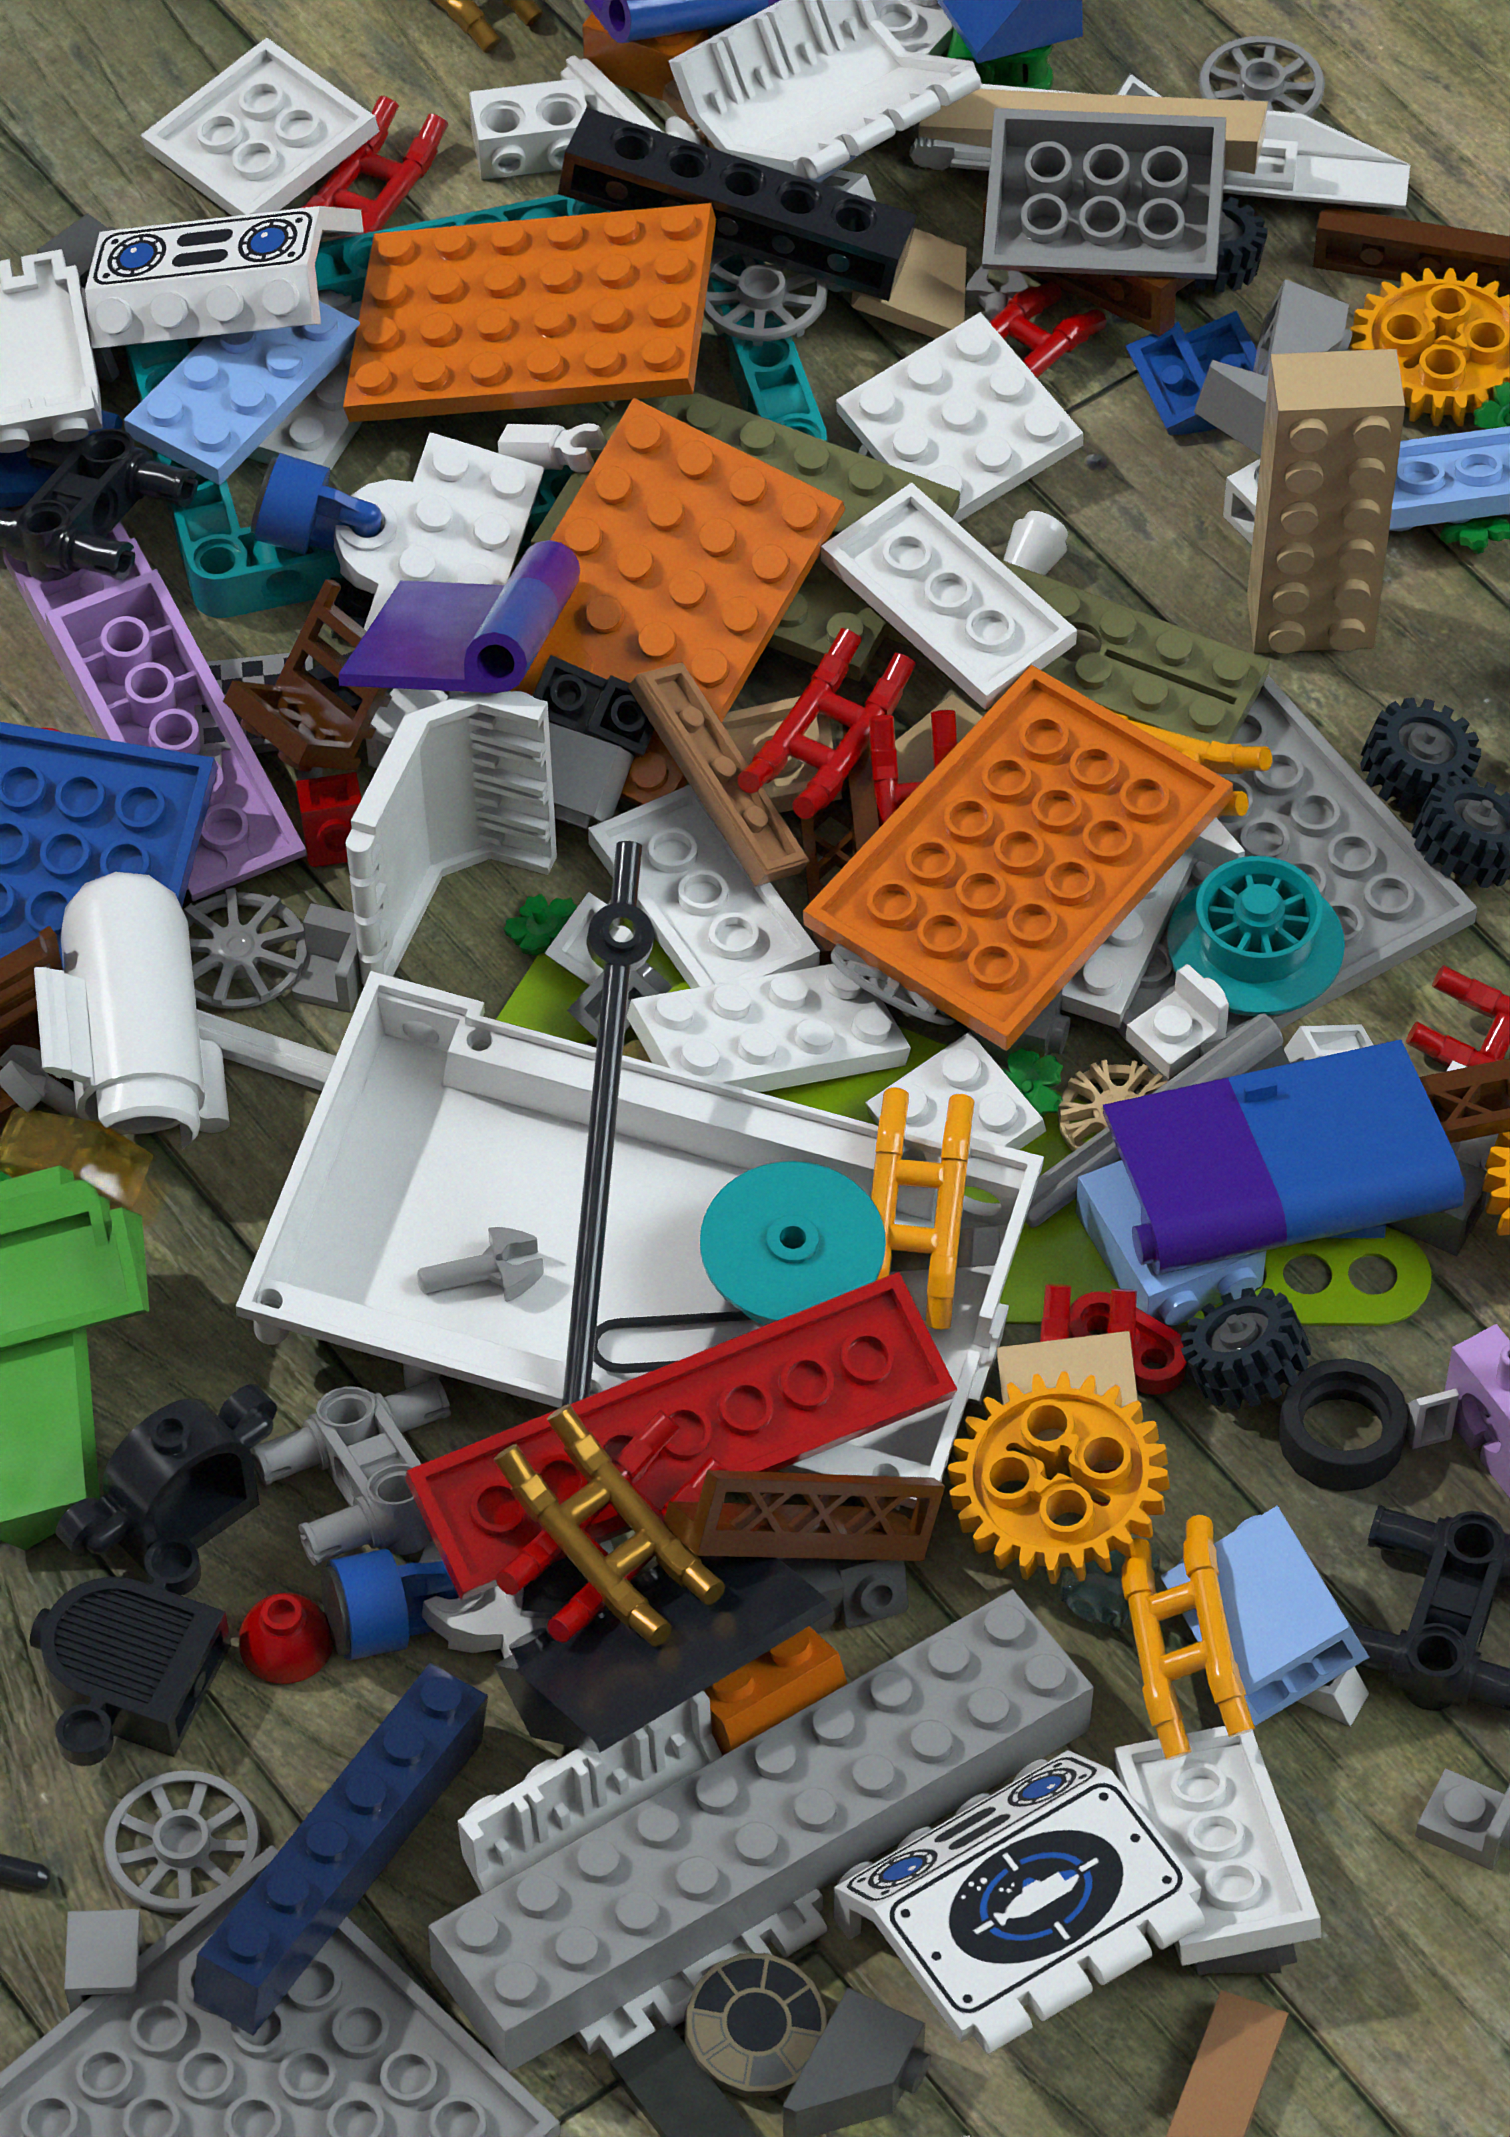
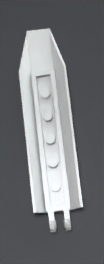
(1295, 162)

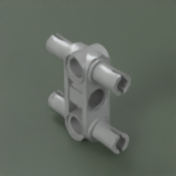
(366, 1455)

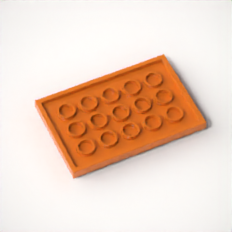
(531, 313)
(681, 561)
(1018, 856)

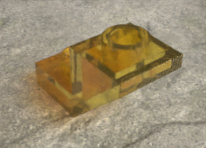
(83, 1146)

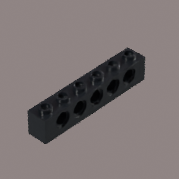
(754, 205)

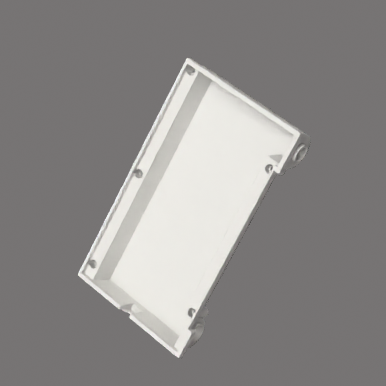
(483, 1124)

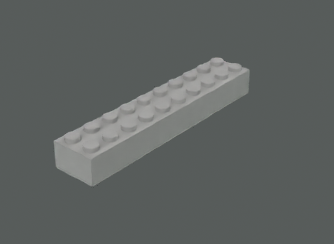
(758, 1829)

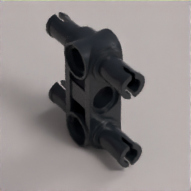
(84, 500)
(1448, 1612)

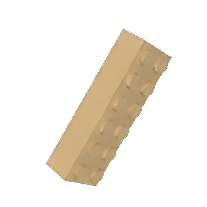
(1324, 499)

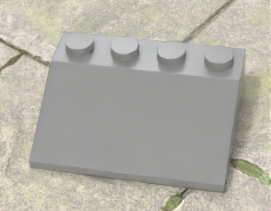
(1105, 193)

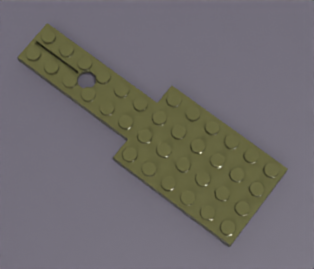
(830, 604)

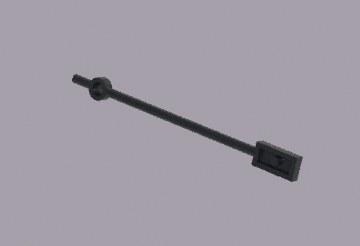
(562, 1579)

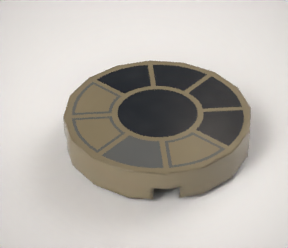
(754, 2024)

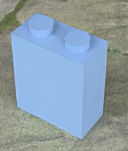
(1110, 1210)
(1277, 1615)

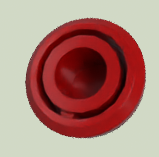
(285, 1638)

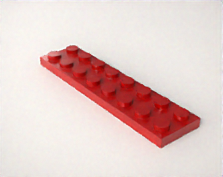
(743, 1402)

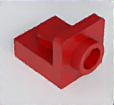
(326, 816)

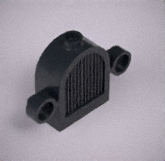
(175, 1477)
(131, 1656)

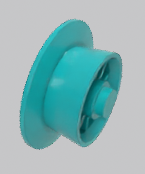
(1259, 935)
(790, 1239)

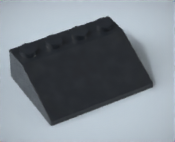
(616, 1682)

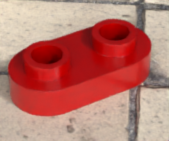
(1153, 1342)

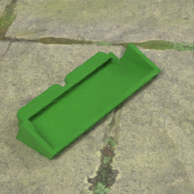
(67, 1263)
(44, 1418)

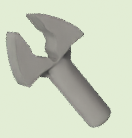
(982, 293)
(29, 1083)
(489, 1266)

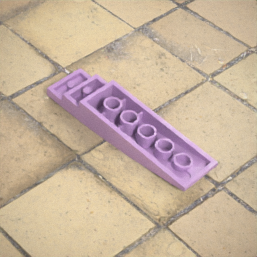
(139, 686)

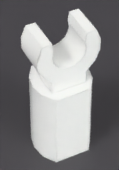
(552, 445)

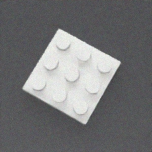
(260, 132)
(962, 416)

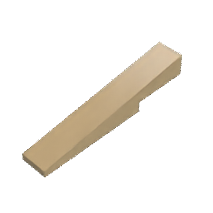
(972, 117)

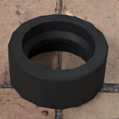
(1335, 1467)

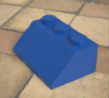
(1012, 26)

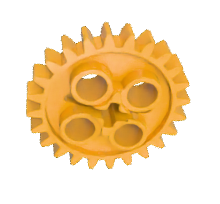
(1446, 337)
(1023, 1521)

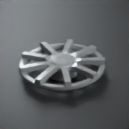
(1263, 77)
(761, 291)
(239, 949)
(886, 987)
(179, 1841)

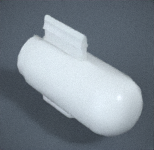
(128, 1013)

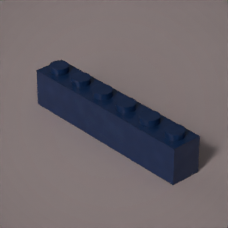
(339, 1849)

